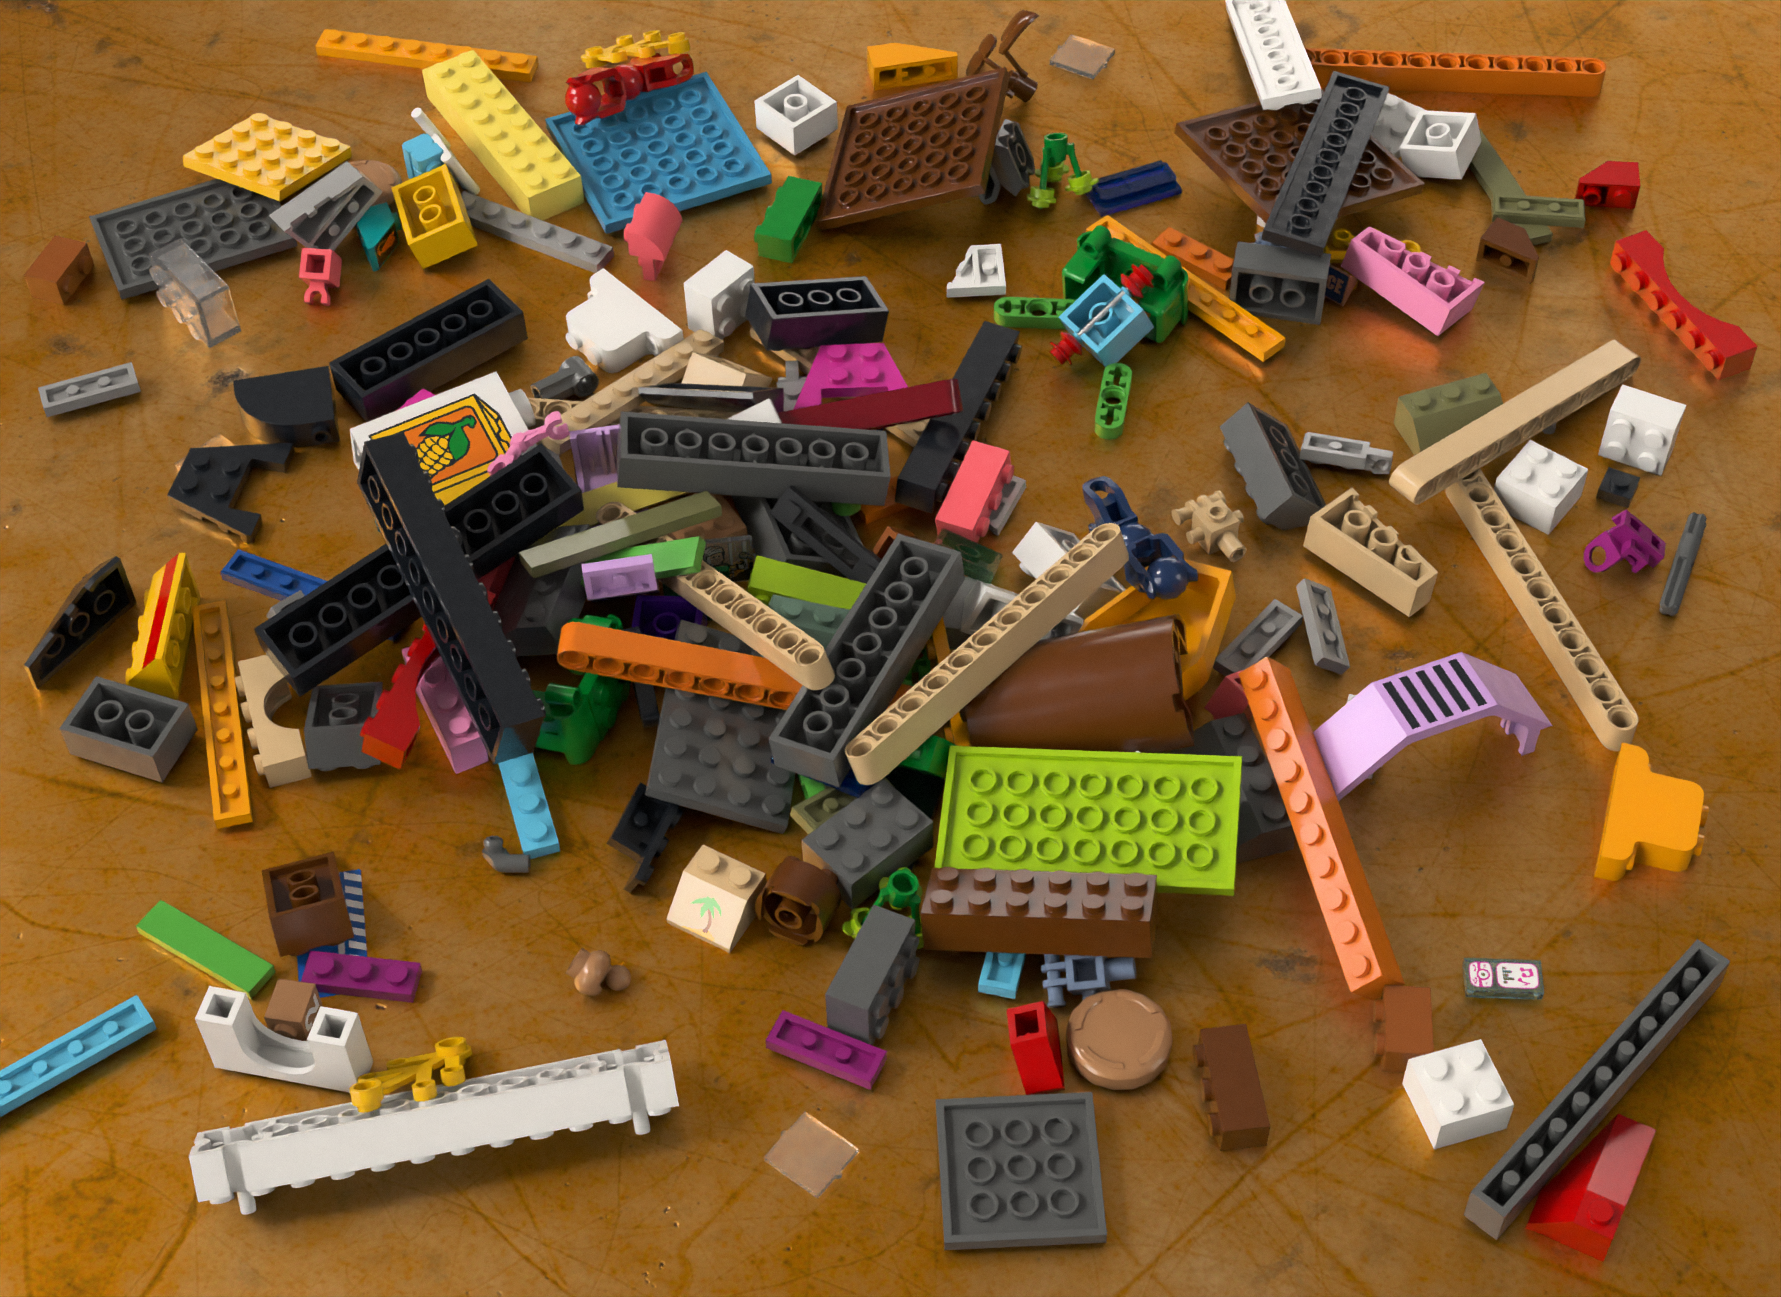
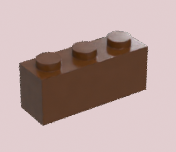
(1231, 1087)

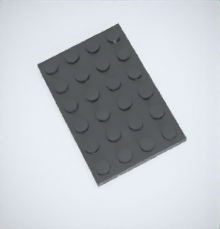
(213, 218)
(718, 750)

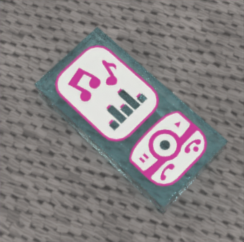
(1503, 978)

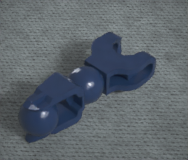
(1167, 569)

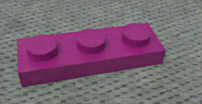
(363, 976)
(826, 1049)

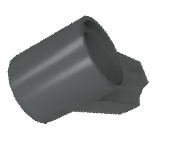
(572, 378)

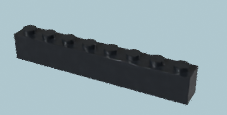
(948, 438)

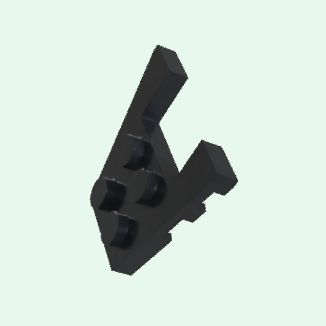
(215, 477)

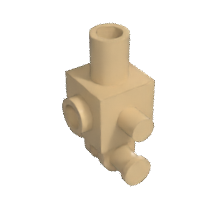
(1213, 525)

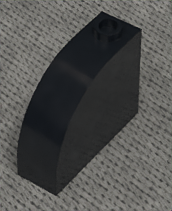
(290, 407)

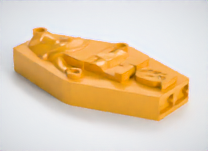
(1203, 607)

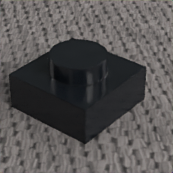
(1618, 487)

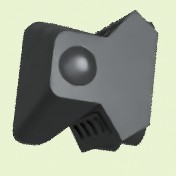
(1010, 163)

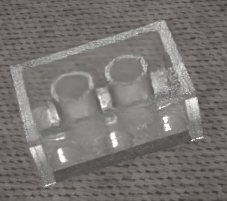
(194, 293)

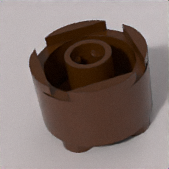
(798, 901)

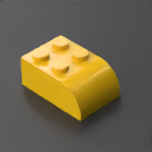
(434, 216)

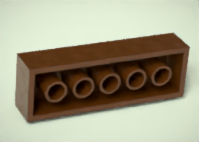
(1040, 912)

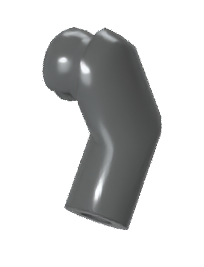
(500, 858)

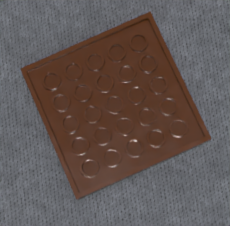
(1257, 147)
(914, 149)

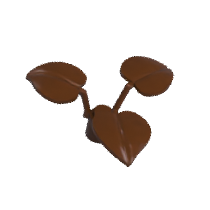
(1019, 82)

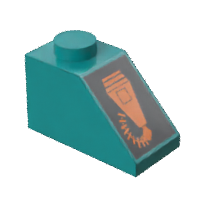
(378, 234)

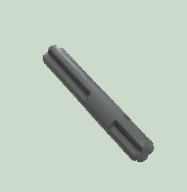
(1682, 564)

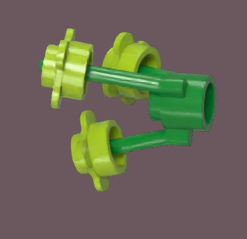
(1053, 168)
(901, 891)

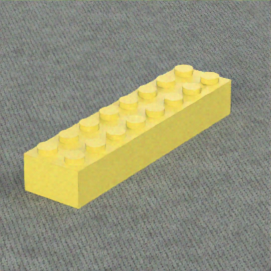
(503, 136)

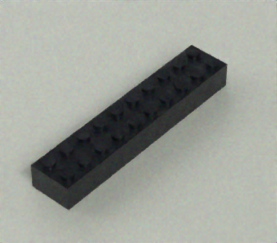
(371, 598)
(450, 598)

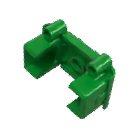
(1105, 255)
(581, 715)

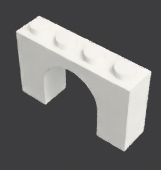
(239, 1042)

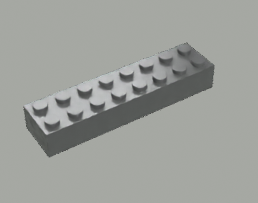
(752, 458)
(869, 657)

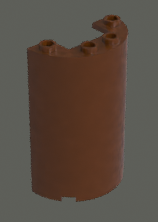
(1091, 693)

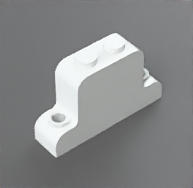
(618, 325)

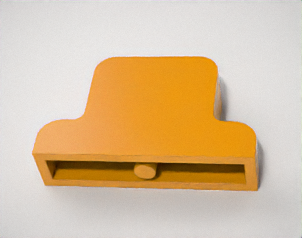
(1649, 818)

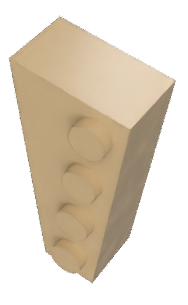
(1370, 553)

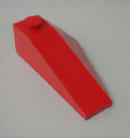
(1591, 1192)

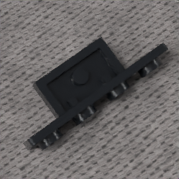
(642, 832)

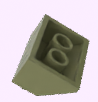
(1442, 410)

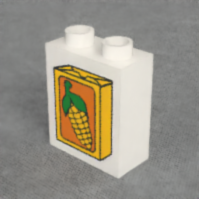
(456, 432)

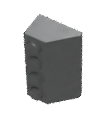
(1272, 468)

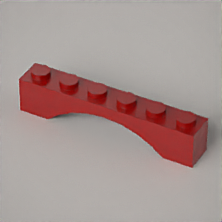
(1717, 344)
(396, 725)

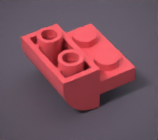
(652, 232)

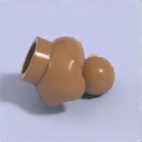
(591, 969)

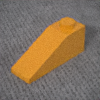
(907, 65)

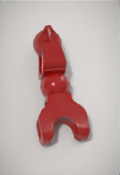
(622, 84)

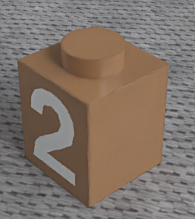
(293, 1009)

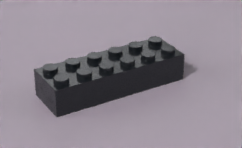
(428, 350)

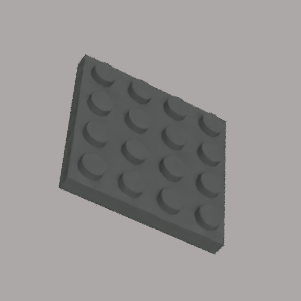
(1020, 1171)

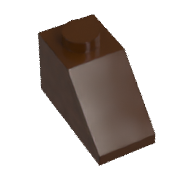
(1508, 250)

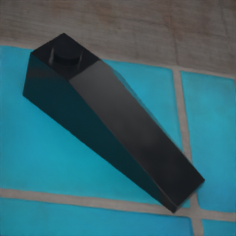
(84, 616)

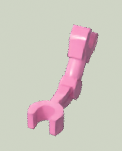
(522, 441)

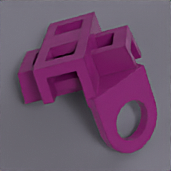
(1620, 544)

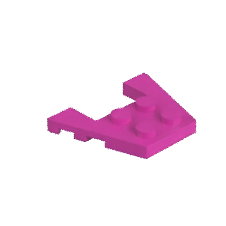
(849, 372)

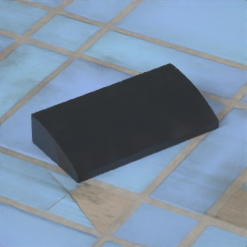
(710, 397)

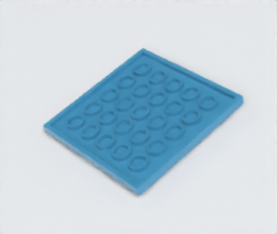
(663, 143)

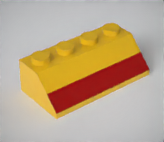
(165, 630)

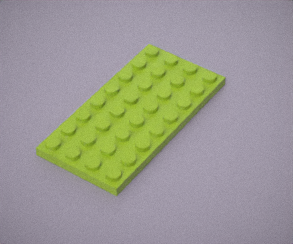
(1094, 814)

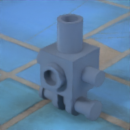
(1083, 975)

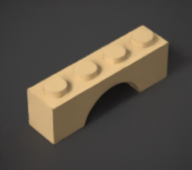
(280, 748)

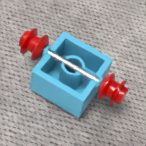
(1105, 319)

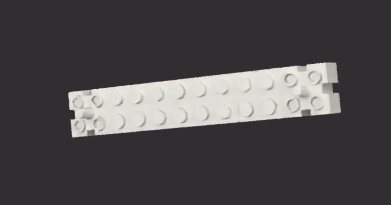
(462, 1116)

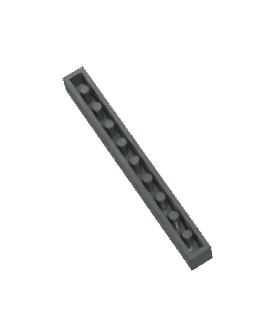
(1595, 1090)

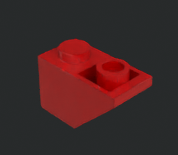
(1610, 185)
(1036, 1048)

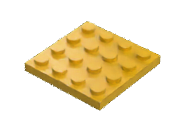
(267, 156)

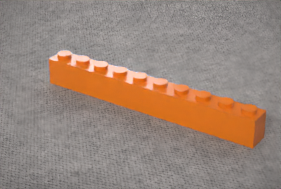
(1320, 830)

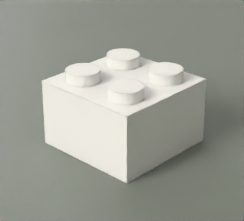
(796, 114)
(1441, 144)
(719, 295)
(1641, 430)
(1540, 486)
(1457, 1094)

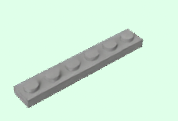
(537, 234)

